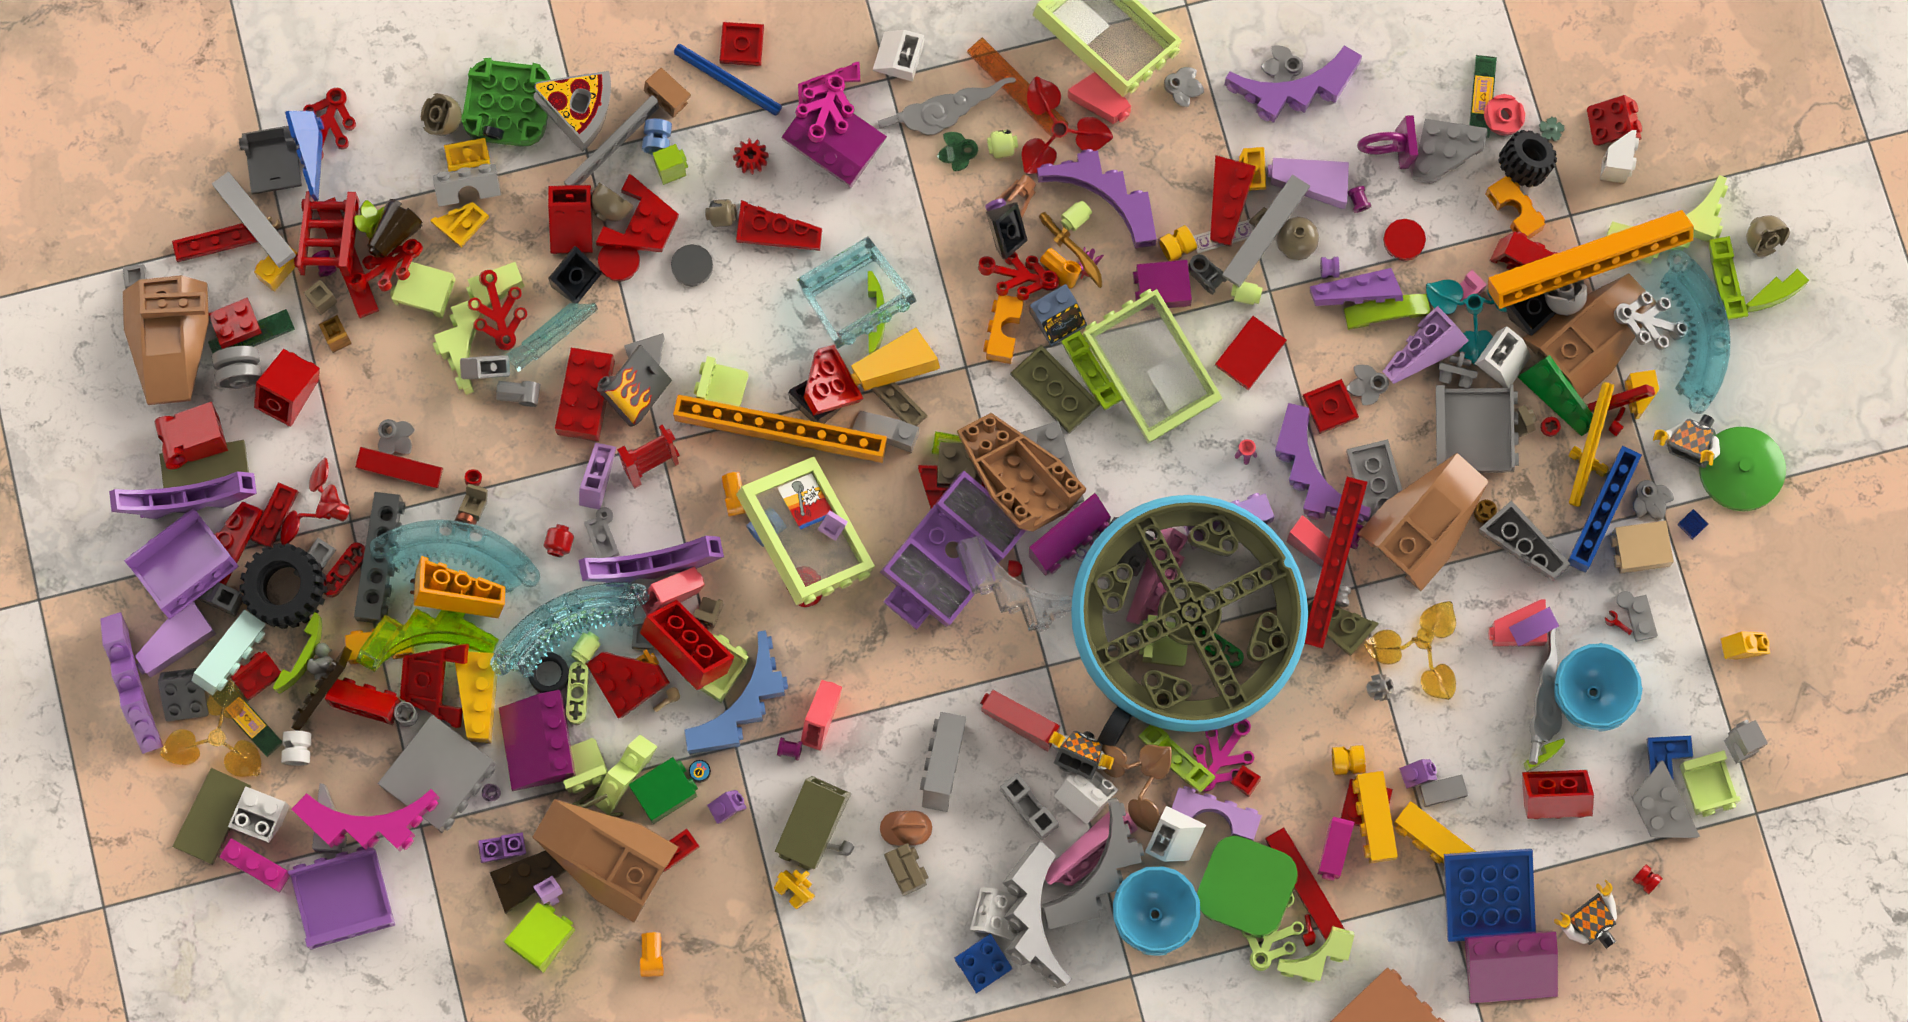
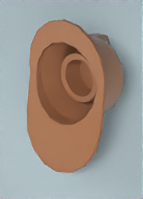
(906, 827)

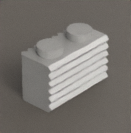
(485, 367)

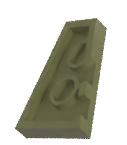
(1348, 629)

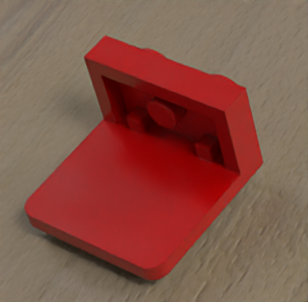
(1613, 119)

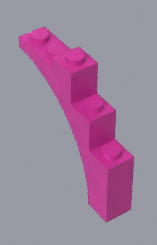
(365, 829)

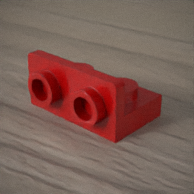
(256, 675)

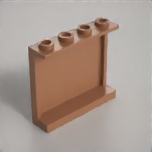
(1387, 1001)

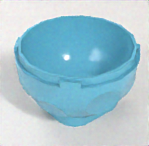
(1610, 675)
(1159, 891)

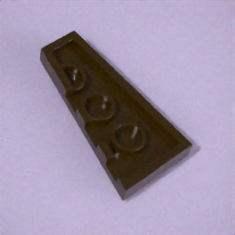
(322, 687)
(516, 881)

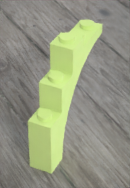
(1703, 218)
(458, 340)

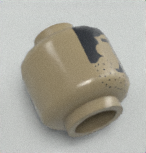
(721, 213)

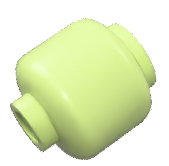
(1002, 143)

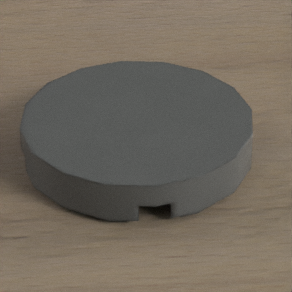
(692, 265)

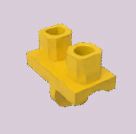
(798, 886)

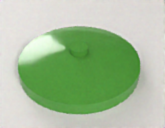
(1746, 471)

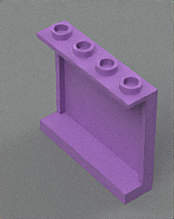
(181, 563)
(341, 897)

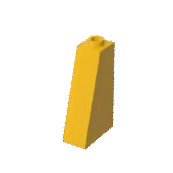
(896, 361)

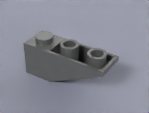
(223, 598)

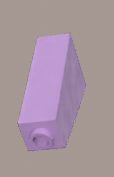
(1326, 178)
(174, 640)

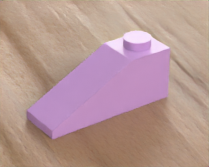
(596, 476)

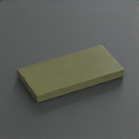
(1055, 389)
(207, 468)
(210, 816)

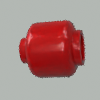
(558, 541)

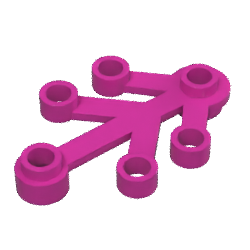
(826, 105)
(1221, 758)

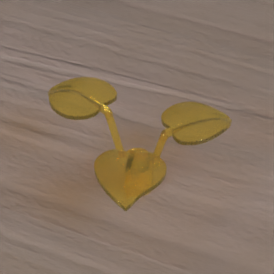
(1435, 621)
(240, 761)

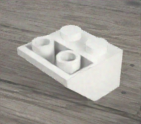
(899, 54)
(1619, 159)
(1504, 357)
(1086, 796)
(258, 815)
(1175, 836)

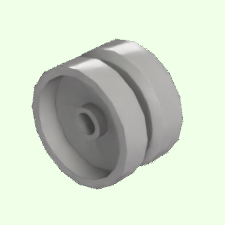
(236, 367)

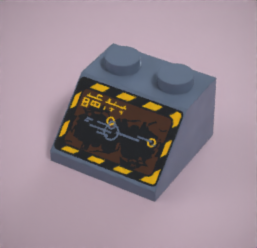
(1057, 315)

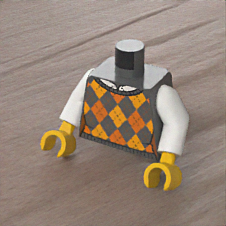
(1692, 441)
(1080, 753)
(1592, 919)

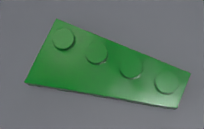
(1557, 392)

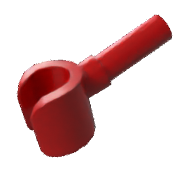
(1615, 428)
(1616, 622)
(1310, 937)

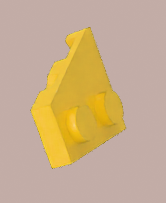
(1255, 157)
(461, 223)

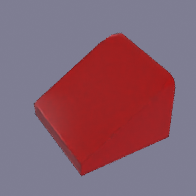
(1246, 780)

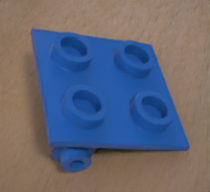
(983, 963)

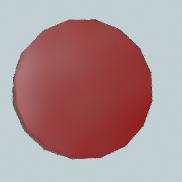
(1404, 239)
(618, 263)

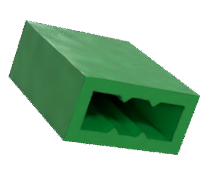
(664, 789)

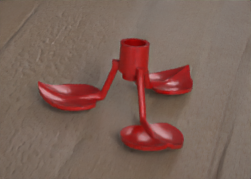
(1091, 132)
(328, 506)

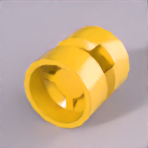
(1178, 243)
(1348, 760)

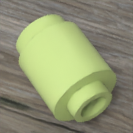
(1076, 216)
(1247, 293)
(585, 647)

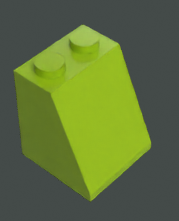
(540, 936)

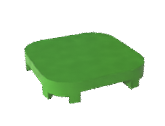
(503, 98)
(1247, 886)

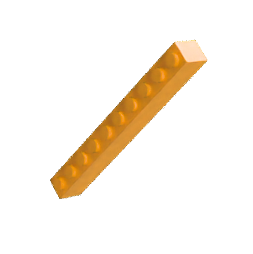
(1590, 259)
(780, 428)

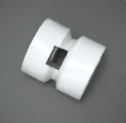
(296, 748)

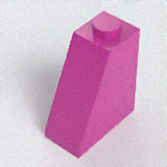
(1335, 848)

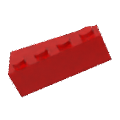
(1518, 250)

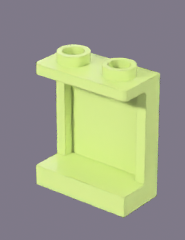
(424, 289)
(719, 688)
(1709, 784)

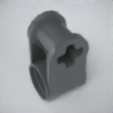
(1207, 274)

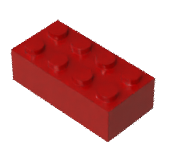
(581, 405)
(686, 644)

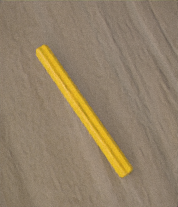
(1591, 444)

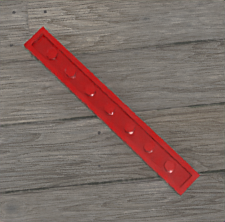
(1335, 561)

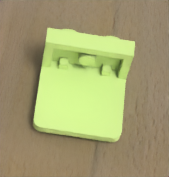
(721, 383)
(1164, 650)
(588, 766)

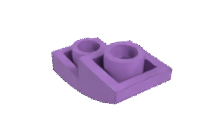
(1534, 626)
(502, 847)

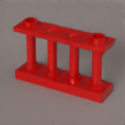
(345, 243)
(648, 456)

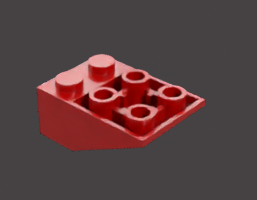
(570, 218)

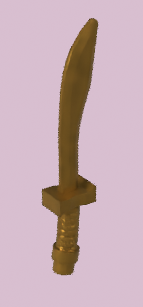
(1062, 237)

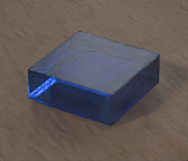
(1692, 524)

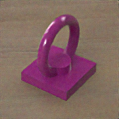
(1403, 142)

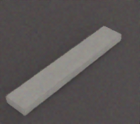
(613, 142)
(254, 219)
(1265, 231)

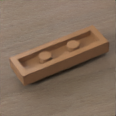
(173, 304)

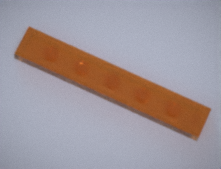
(1000, 69)

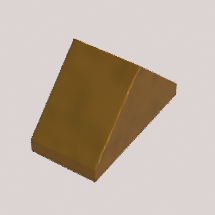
(335, 333)

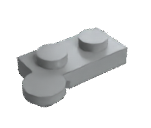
(601, 534)
(1639, 615)

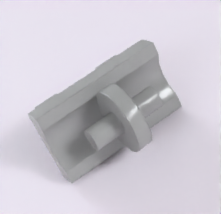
(1447, 371)

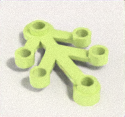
(1268, 940)

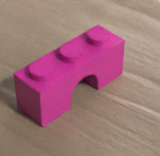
(255, 865)

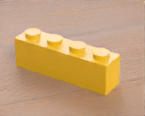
(1375, 816)
(1428, 833)

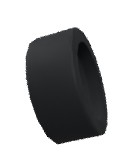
(561, 684)
(1114, 727)

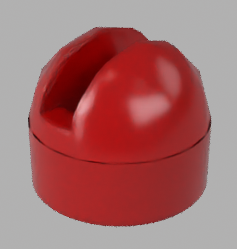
(471, 477)
(1014, 568)

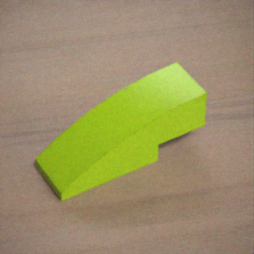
(1778, 291)

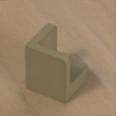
(320, 297)
(708, 611)

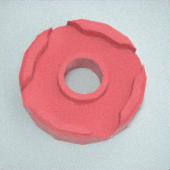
(1493, 116)

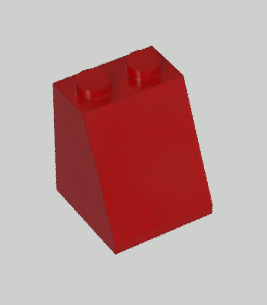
(286, 387)

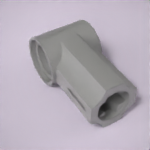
(524, 393)

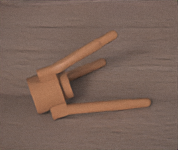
(1023, 187)

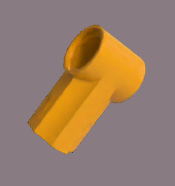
(1066, 270)
(731, 486)
(651, 961)

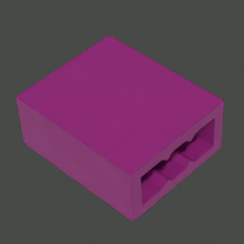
(1168, 278)

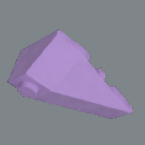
(1433, 342)

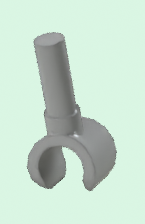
(846, 847)

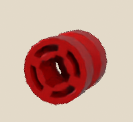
(1647, 879)

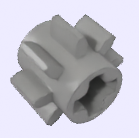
(1380, 687)

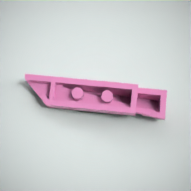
(1150, 587)
(1084, 853)

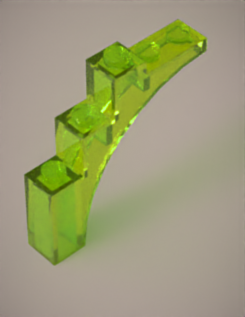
(421, 629)

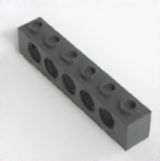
(364, 611)

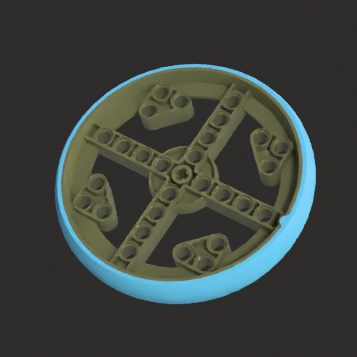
(1237, 526)

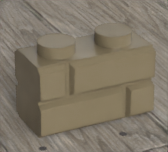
(905, 869)

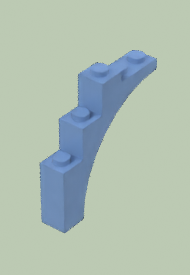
(723, 730)

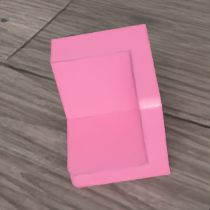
(1472, 285)

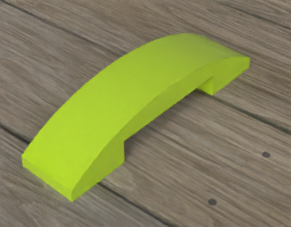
(1726, 278)
(875, 290)
(1371, 312)
(1091, 371)
(288, 679)
(1181, 763)

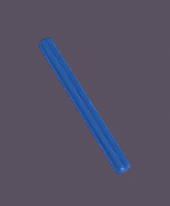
(727, 79)

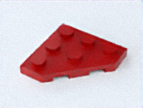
(830, 382)
(626, 680)

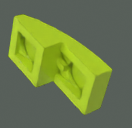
(1548, 751)

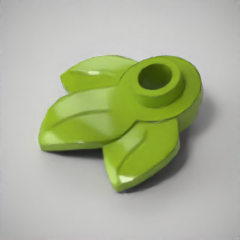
(368, 218)

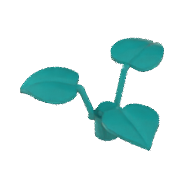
(1447, 295)

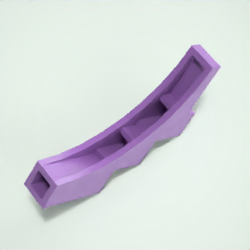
(1299, 93)
(1111, 186)
(1304, 475)
(161, 502)
(653, 563)
(127, 680)

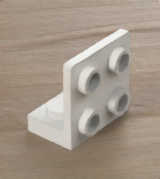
(990, 913)

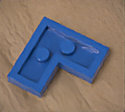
(1667, 749)

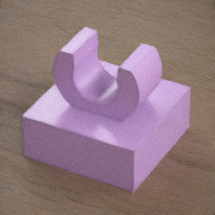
(832, 525)
(548, 891)

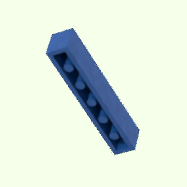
(1604, 509)

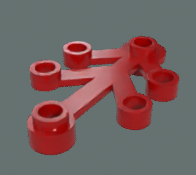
(328, 118)
(406, 252)
(1042, 280)
(498, 313)

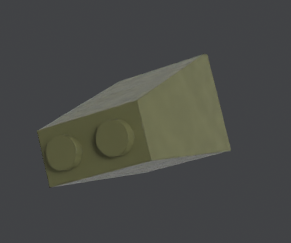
(812, 822)

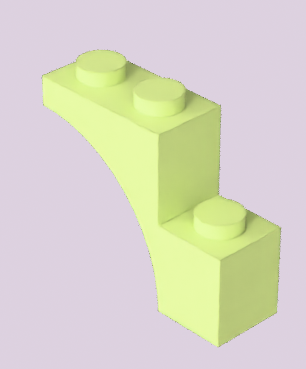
(624, 772)
(1311, 967)

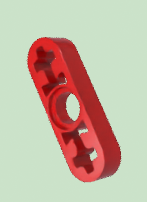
(353, 569)

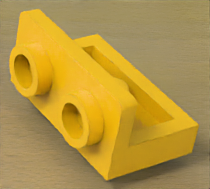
(467, 154)

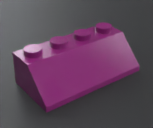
(1069, 535)

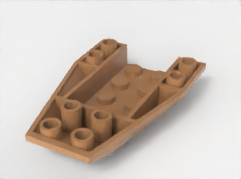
(1590, 340)
(165, 347)
(1019, 473)
(1426, 519)
(606, 855)

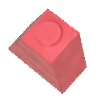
(1100, 99)
(1309, 540)
(676, 587)
(1501, 634)
(820, 714)

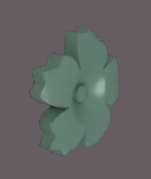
(1551, 129)

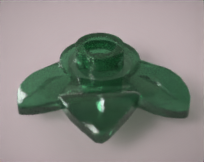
(954, 151)

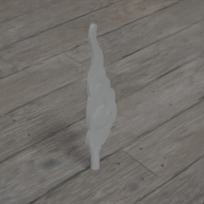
(942, 110)
(1547, 714)

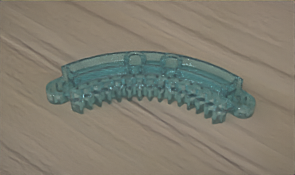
(1706, 361)
(490, 553)
(563, 617)

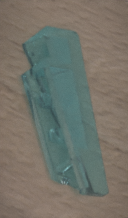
(550, 334)

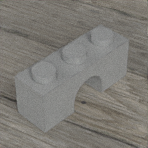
(482, 178)
(1745, 740)
(1029, 808)

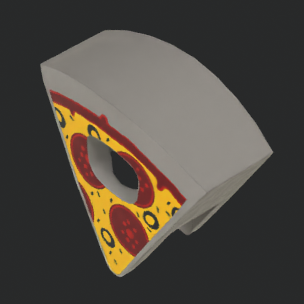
(576, 104)

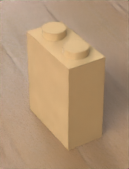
(1641, 547)

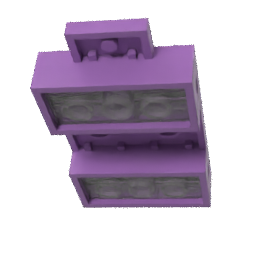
(923, 572)

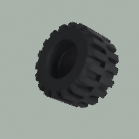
(1527, 158)

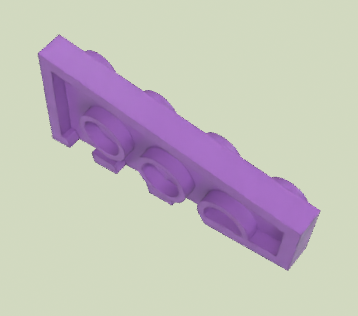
(1368, 286)

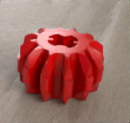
(758, 159)

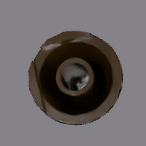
(393, 229)

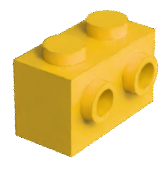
(270, 274)

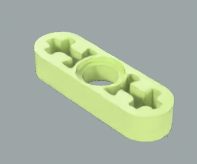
(581, 708)

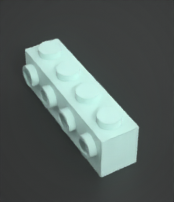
(228, 653)

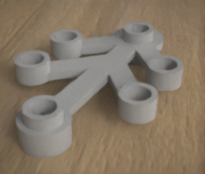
(1626, 315)

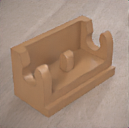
(667, 91)

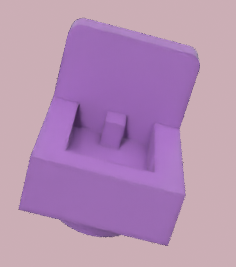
(1418, 773)
(726, 805)

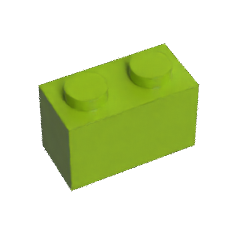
(670, 163)

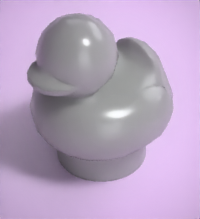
(319, 666)

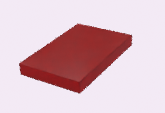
(1250, 352)

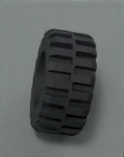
(259, 574)

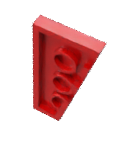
(1230, 192)
(771, 229)
(238, 531)

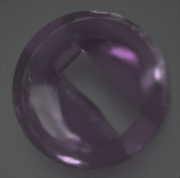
(488, 788)

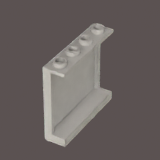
(1478, 427)
(439, 762)

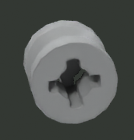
(1342, 597)

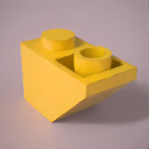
(1638, 379)
(1745, 645)

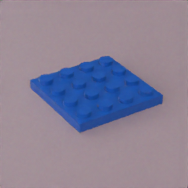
(1489, 893)

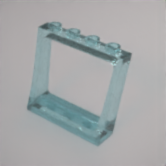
(841, 267)

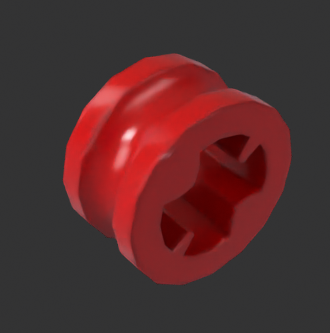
(1556, 423)

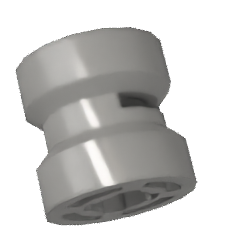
(402, 713)

